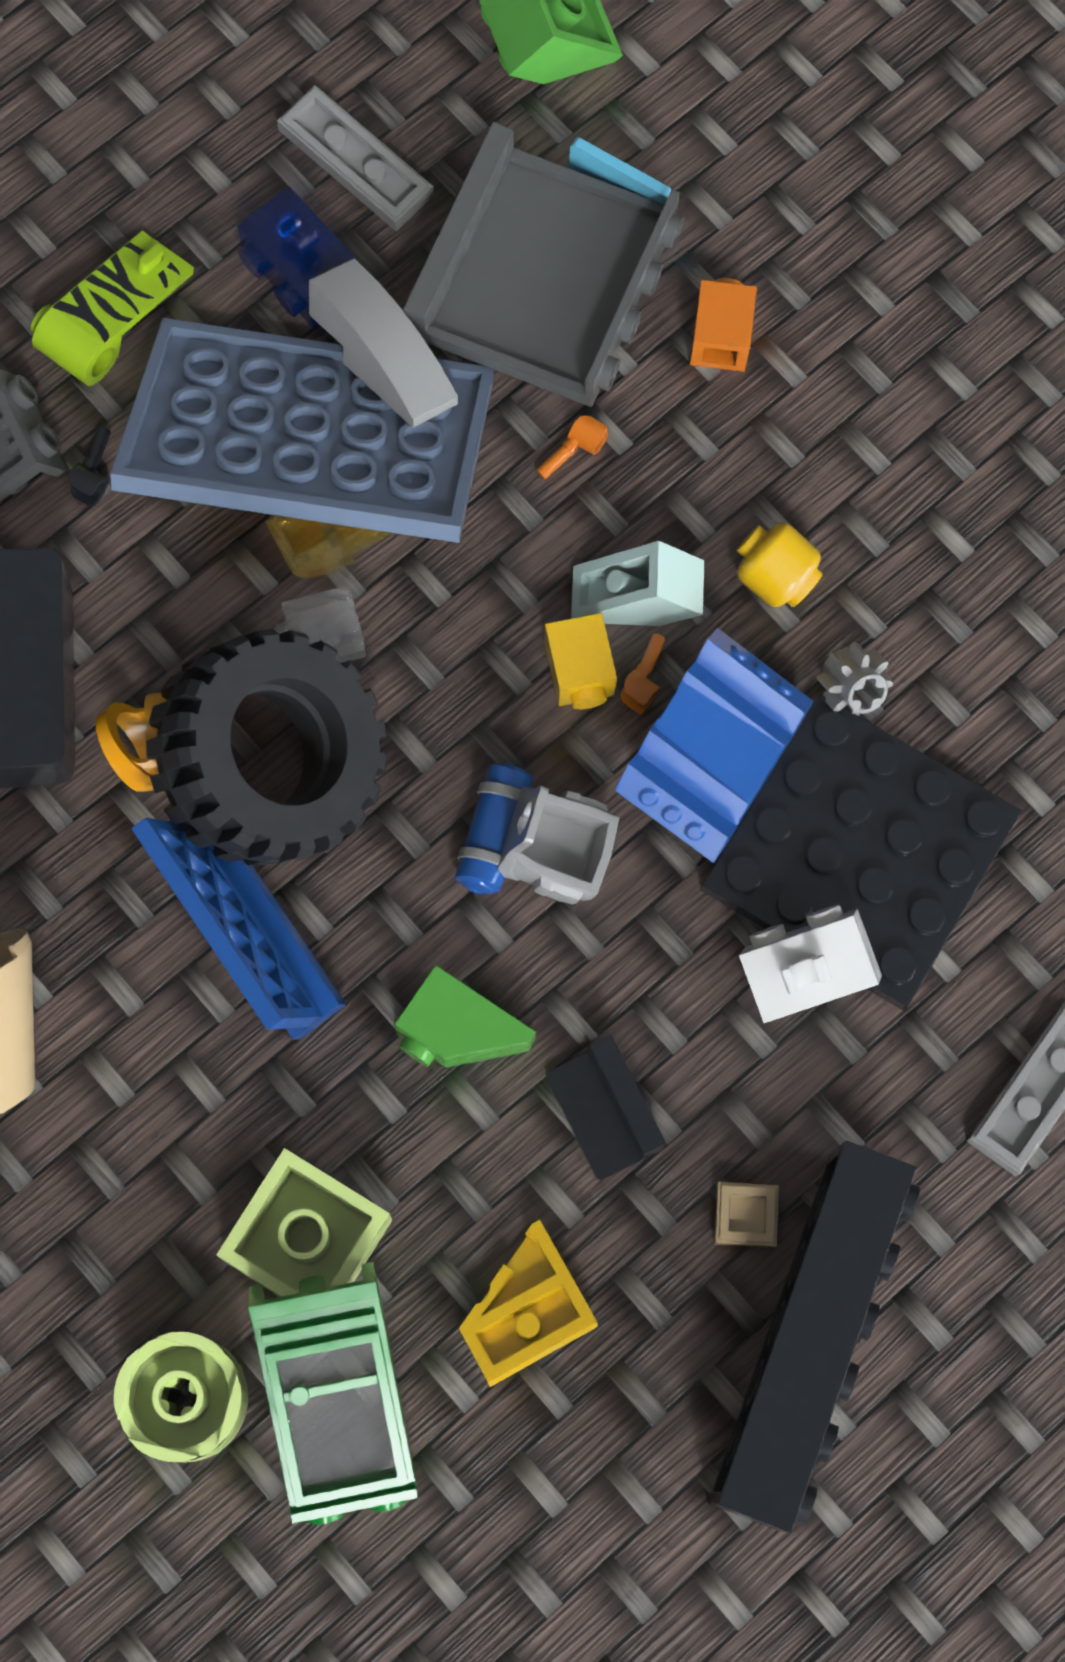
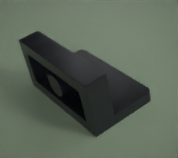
(605, 1109)

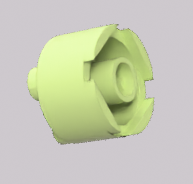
(152, 1419)

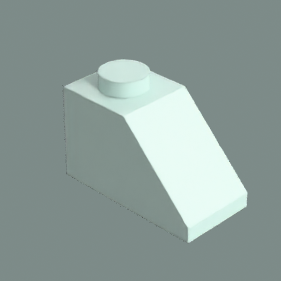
(640, 586)

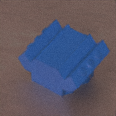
(714, 745)

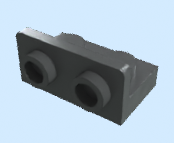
(25, 439)

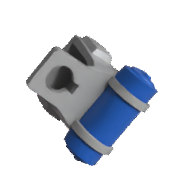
(535, 838)

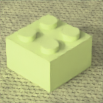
(303, 1228)

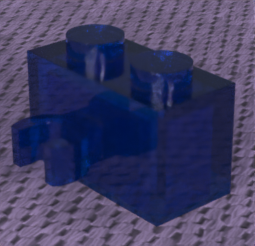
(290, 248)

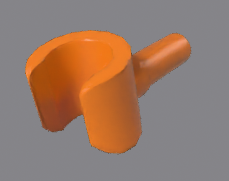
(584, 433)
(638, 689)

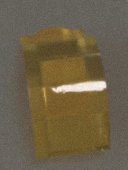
(319, 547)

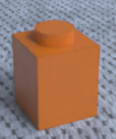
(723, 324)

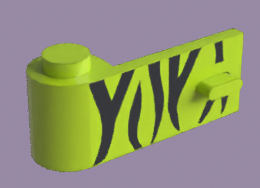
(88, 322)

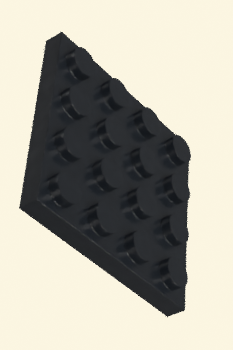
(868, 829)

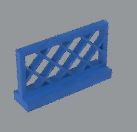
(244, 930)

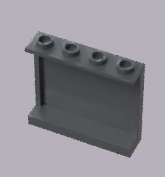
(541, 270)

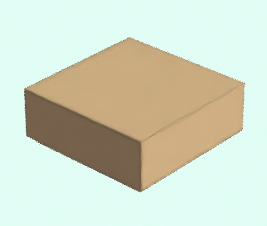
(746, 1215)

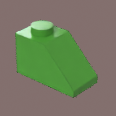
(458, 1025)

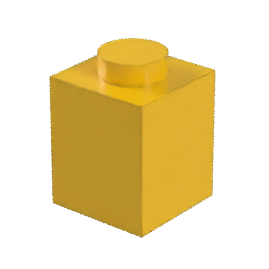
(580, 661)

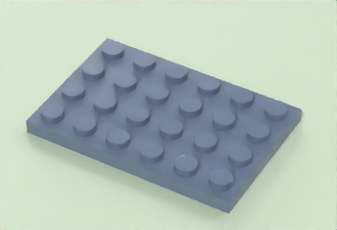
(296, 434)

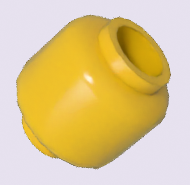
(779, 565)

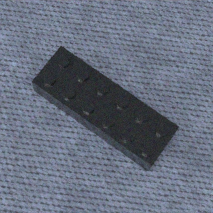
(813, 1337)

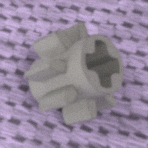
(855, 680)

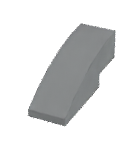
(380, 342)

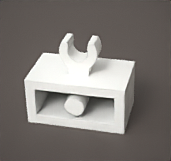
(810, 963)

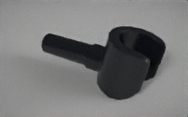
(85, 482)

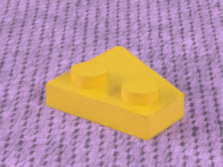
(527, 1310)

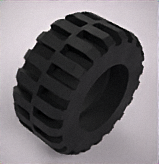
(335, 734)

